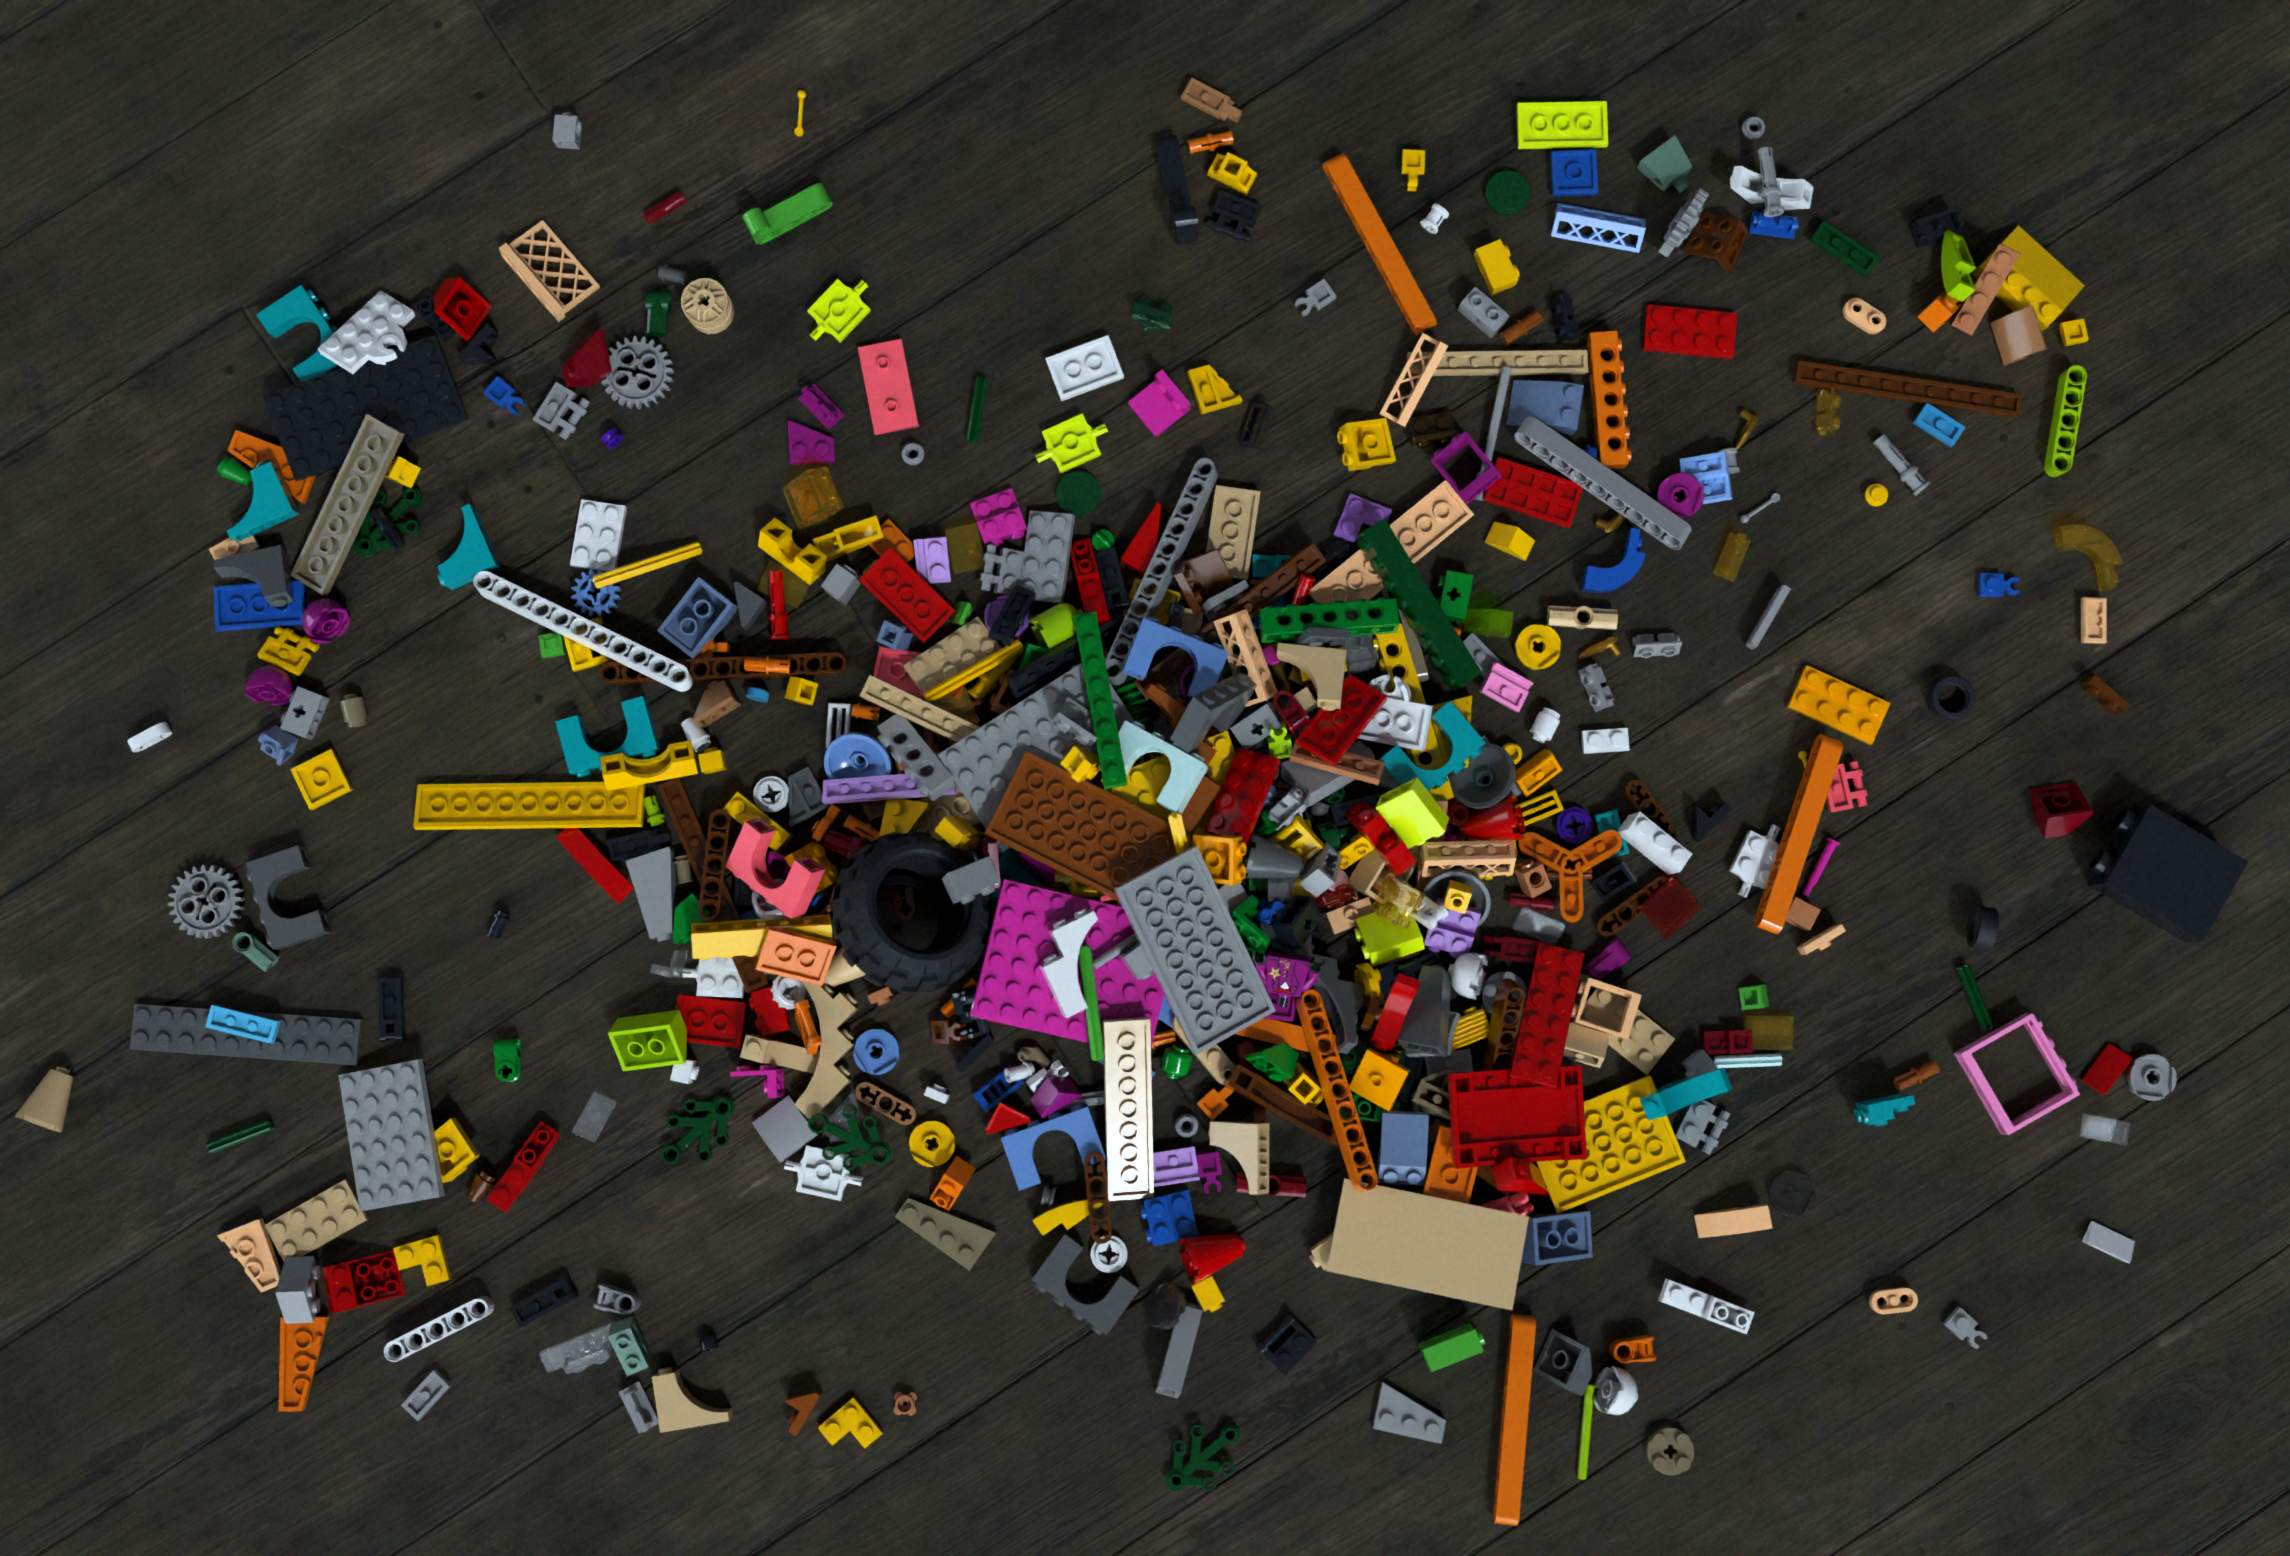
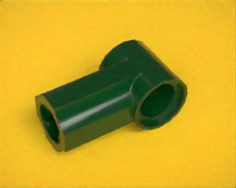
(658, 305)

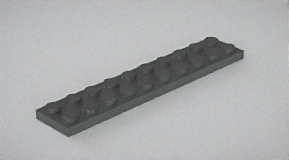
(297, 1039)

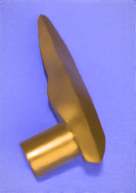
(1751, 420)
(1611, 525)
(1601, 646)

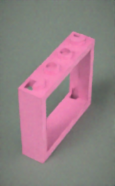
(1991, 1103)

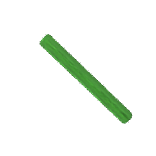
(1091, 1001)

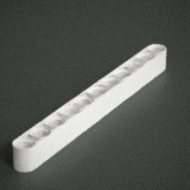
(589, 638)

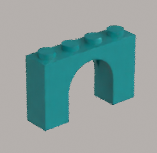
(297, 308)
(640, 739)
(1463, 743)

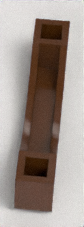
(1282, 1104)

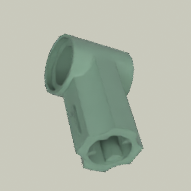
(257, 950)

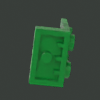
(1250, 934)

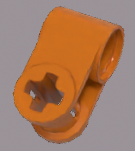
(1637, 1349)

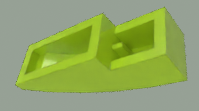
(1956, 266)

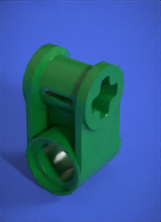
(507, 1056)

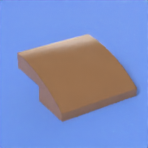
(2018, 335)

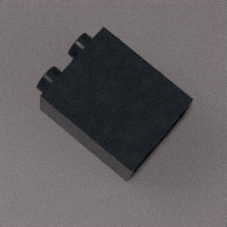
(2166, 872)

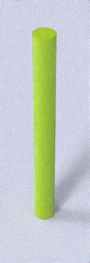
(1585, 1432)

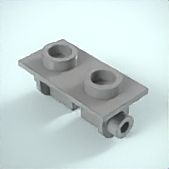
(1667, 645)
(1591, 678)
(1295, 803)
(639, 1407)

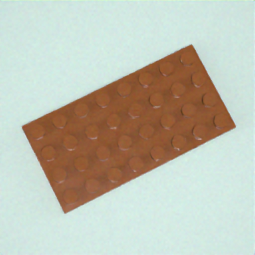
(1078, 827)

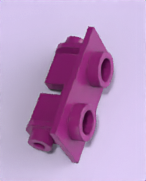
(820, 406)

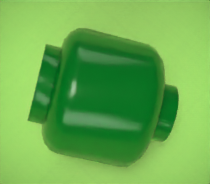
(1176, 1061)

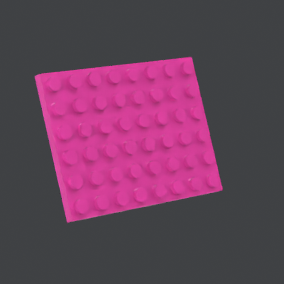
(1013, 986)

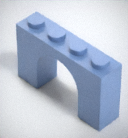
(1152, 636)
(1020, 1144)

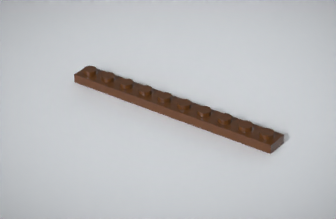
(1908, 389)
(1253, 600)
(695, 847)

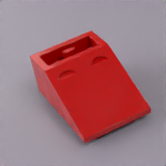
(362, 1281)

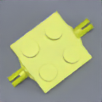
(838, 310)
(1071, 443)

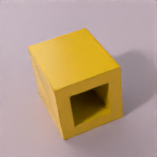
(1208, 1294)

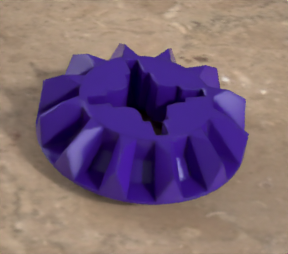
(1579, 816)

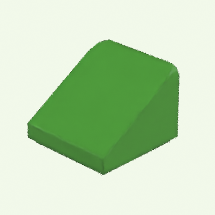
(961, 613)
(1753, 997)

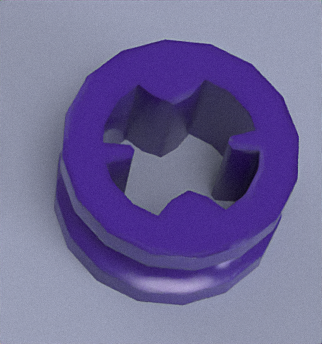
(612, 438)

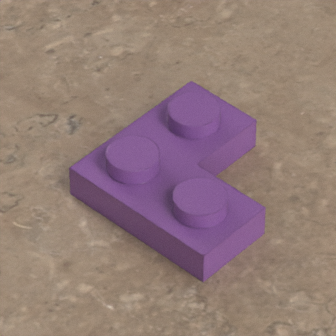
(1359, 512)

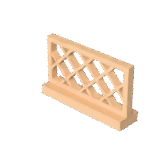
(531, 277)

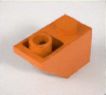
(1939, 311)
(952, 1183)

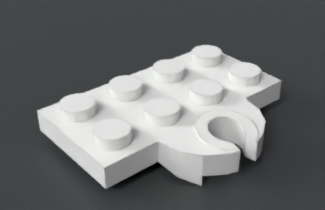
(369, 334)
(1399, 719)

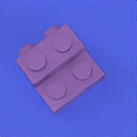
(1454, 932)

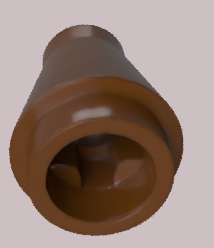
(481, 1184)

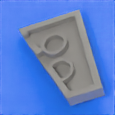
(1406, 1417)

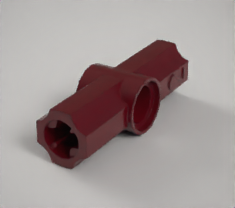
(842, 843)
(1287, 1185)

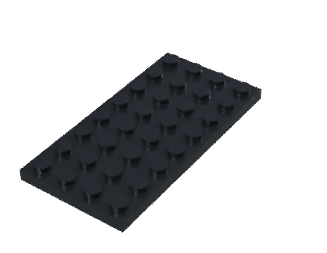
(324, 414)

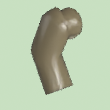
(1033, 1053)

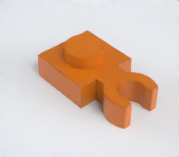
(821, 827)

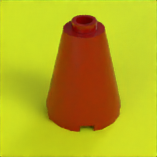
(1495, 822)
(1210, 1253)

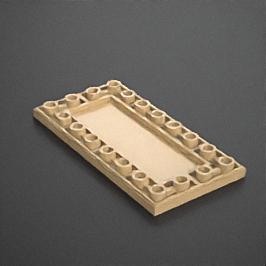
(1428, 1244)

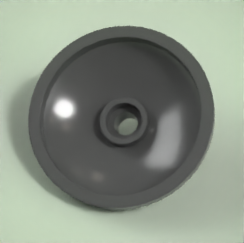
(1491, 764)
(1480, 895)

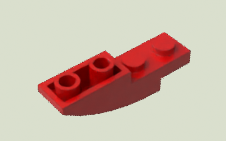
(1089, 579)
(524, 1167)

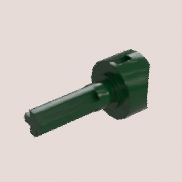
(1332, 835)

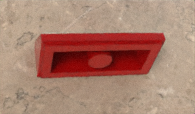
(2106, 1069)

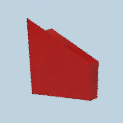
(1006, 1117)

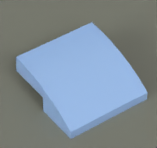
(1712, 472)

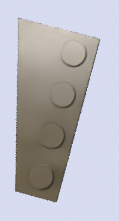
(952, 1235)

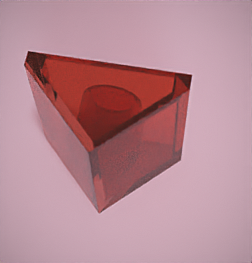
(1669, 908)

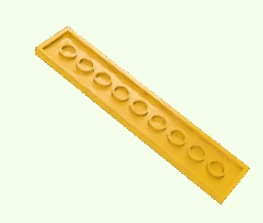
(527, 806)

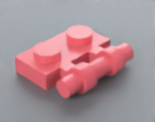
(1839, 794)

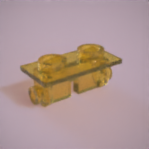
(1829, 403)
(1732, 556)

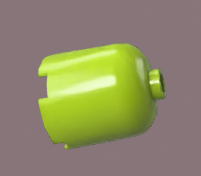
(1055, 625)

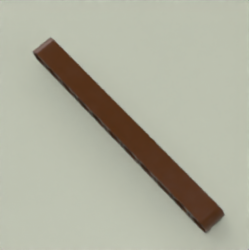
(735, 671)

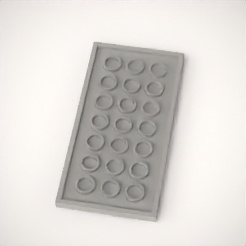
(990, 755)
(1194, 949)

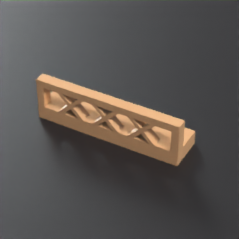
(1421, 383)
(1250, 654)
(1469, 855)

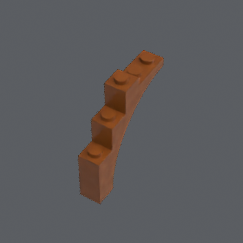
(1207, 788)

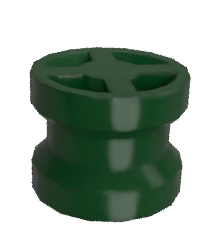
(1334, 800)

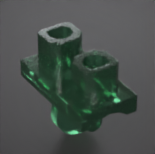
(1151, 317)

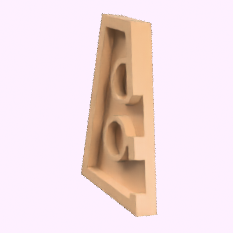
(255, 1252)

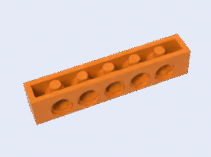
(1596, 344)

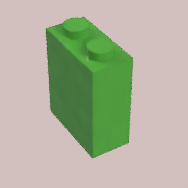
(1452, 1347)

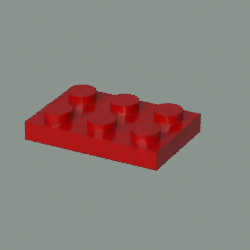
(713, 1020)

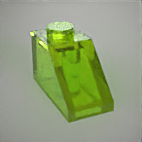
(1488, 622)

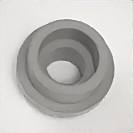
(1756, 122)
(912, 447)
(1194, 1125)

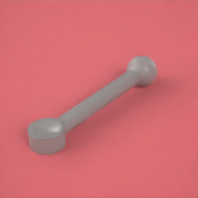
(1774, 498)

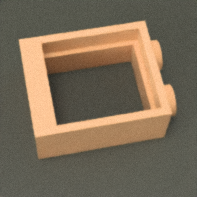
(1628, 1014)

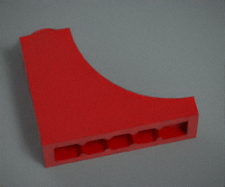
(1394, 1011)

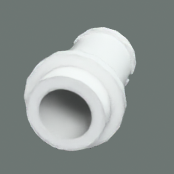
(1019, 1072)

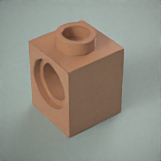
(1540, 881)
(1802, 914)

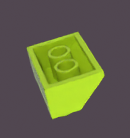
(649, 1040)

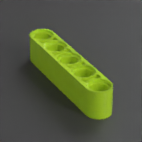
(2058, 428)

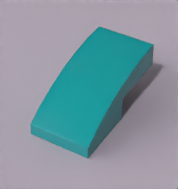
(1263, 565)

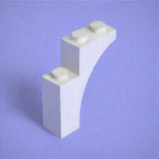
(1062, 970)

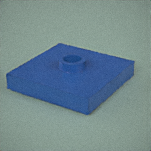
(1574, 173)

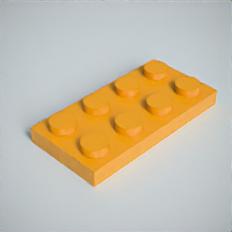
(1838, 705)

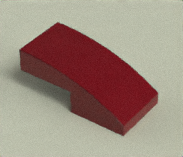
(1727, 1041)

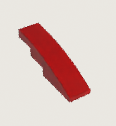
(595, 863)

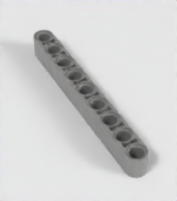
(1602, 483)

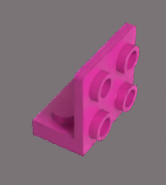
(1160, 404)
(775, 1078)

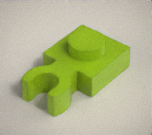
(1279, 742)

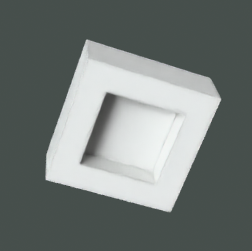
(937, 1093)

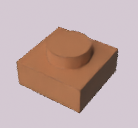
(881, 996)

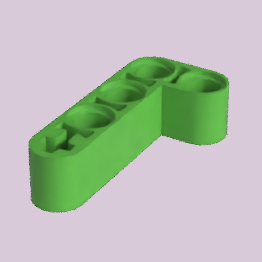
(787, 214)

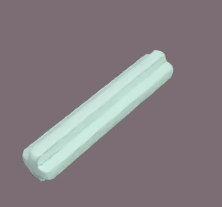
(1748, 1060)

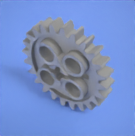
(1683, 222)
(632, 390)
(189, 892)

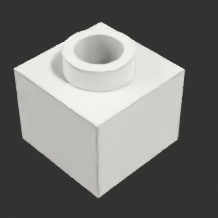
(685, 1072)

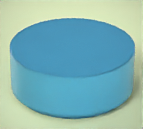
(757, 694)

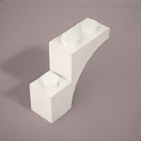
(1749, 185)

